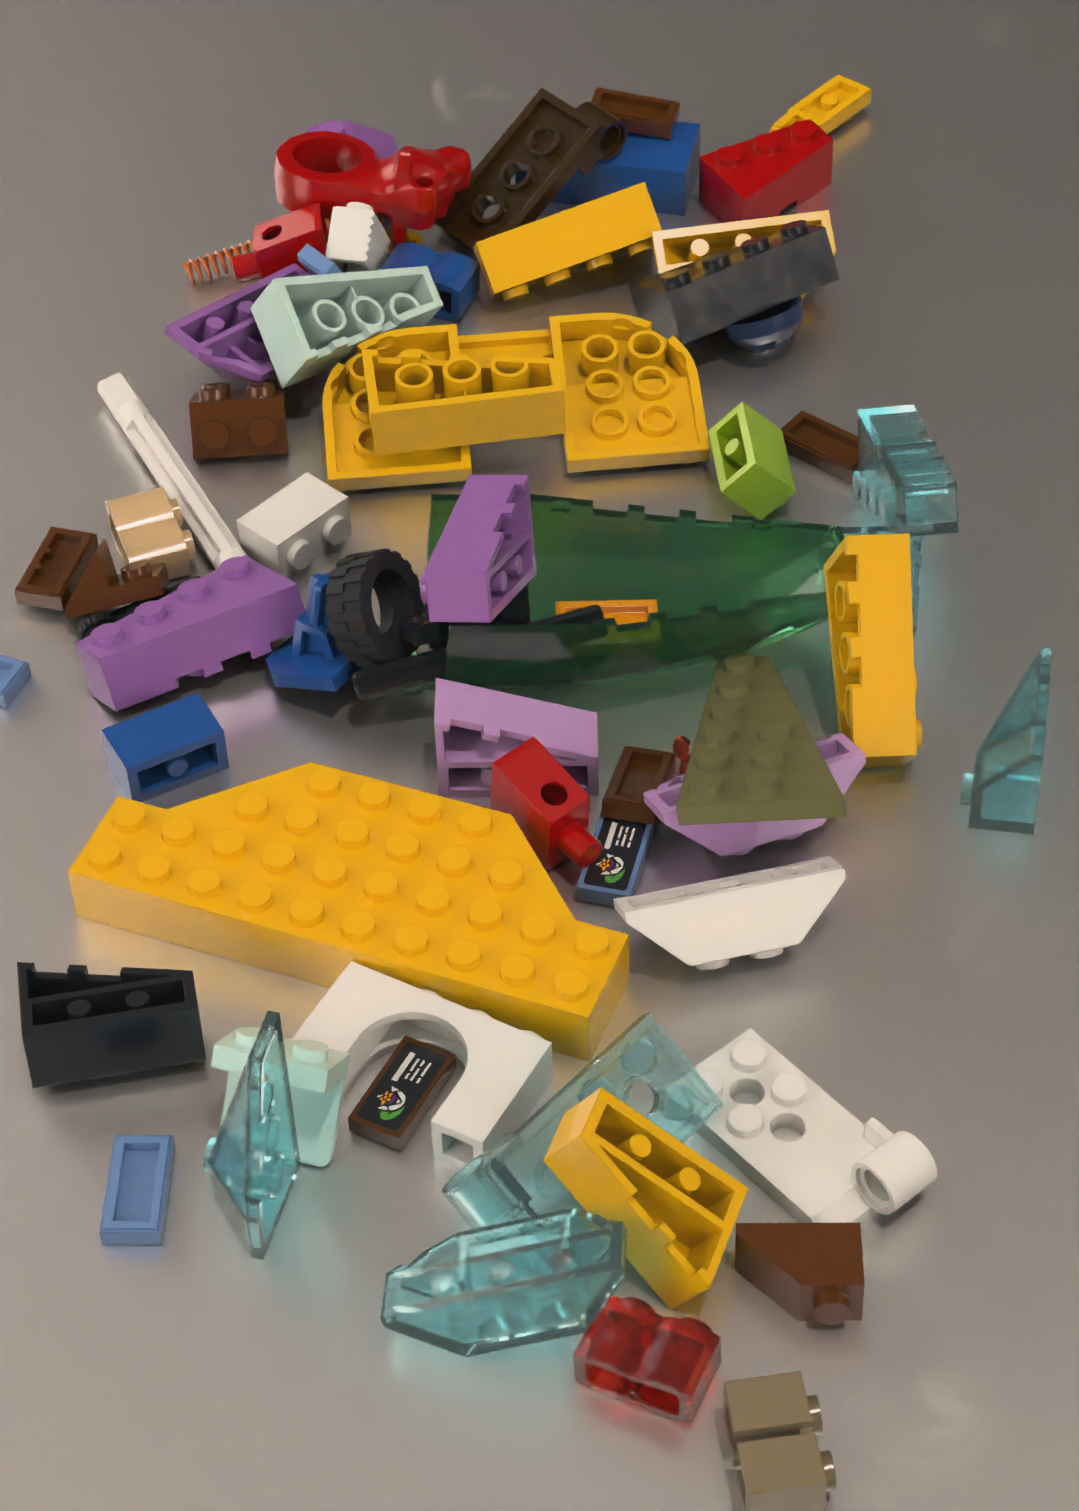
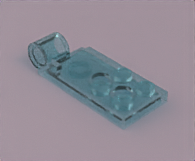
(514, 1179)

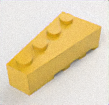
(568, 242)

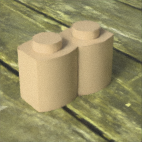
(149, 530)

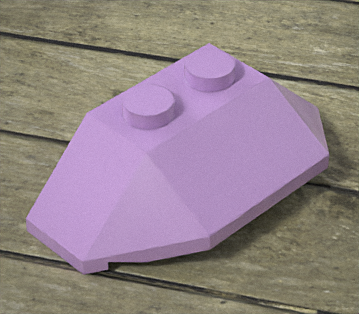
(843, 761)

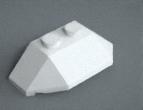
(736, 913)

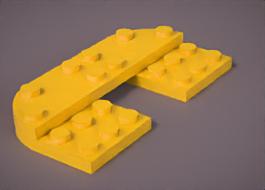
(625, 397)

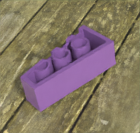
(189, 632)

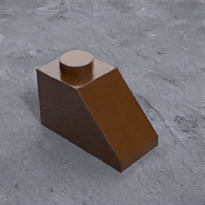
(805, 1267)

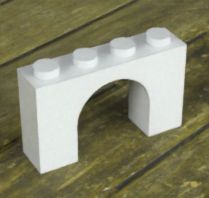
(501, 1064)

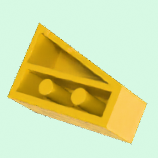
(663, 1191)

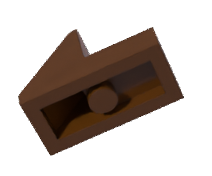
(104, 589)

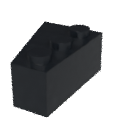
(107, 1024)

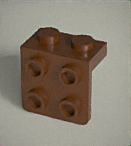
(238, 420)

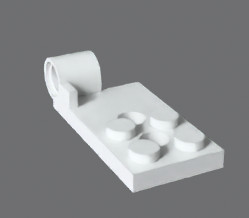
(838, 1165)

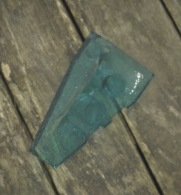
(1010, 759)
(257, 1145)

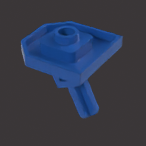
(312, 656)

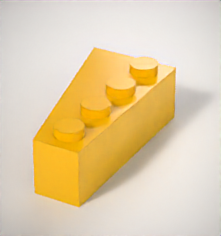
(460, 400)
(874, 646)

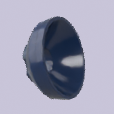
(768, 328)

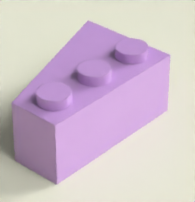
(484, 724)

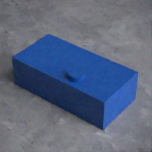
(664, 165)

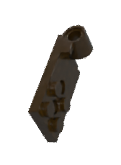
(549, 143)

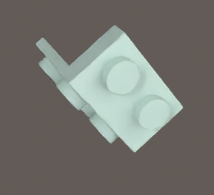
(316, 1087)

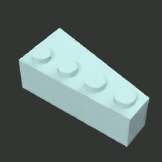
(322, 317)

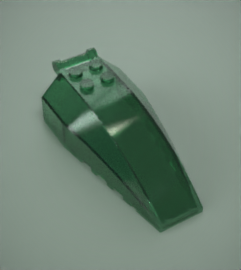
(713, 582)

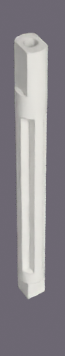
(169, 469)

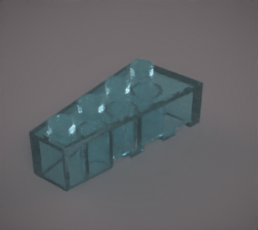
(902, 474)

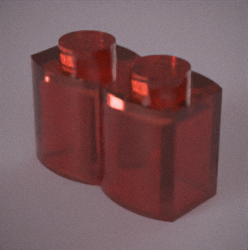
(648, 1358)

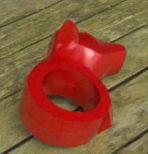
(337, 169)

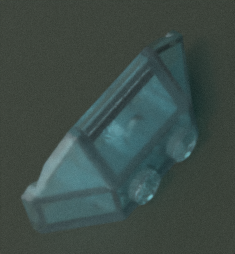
(508, 1283)

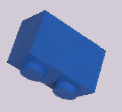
(165, 748)

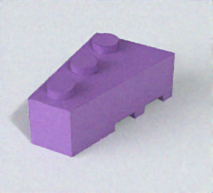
(482, 552)

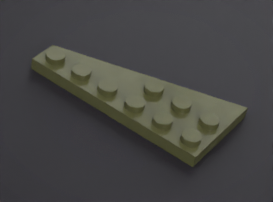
(754, 753)

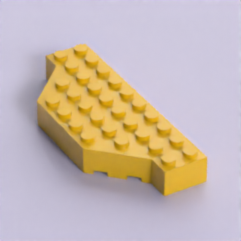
(365, 872)

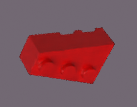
(766, 172)

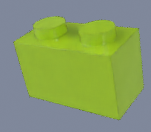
(751, 461)

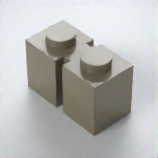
(775, 1443)

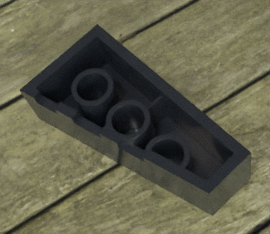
(736, 282)

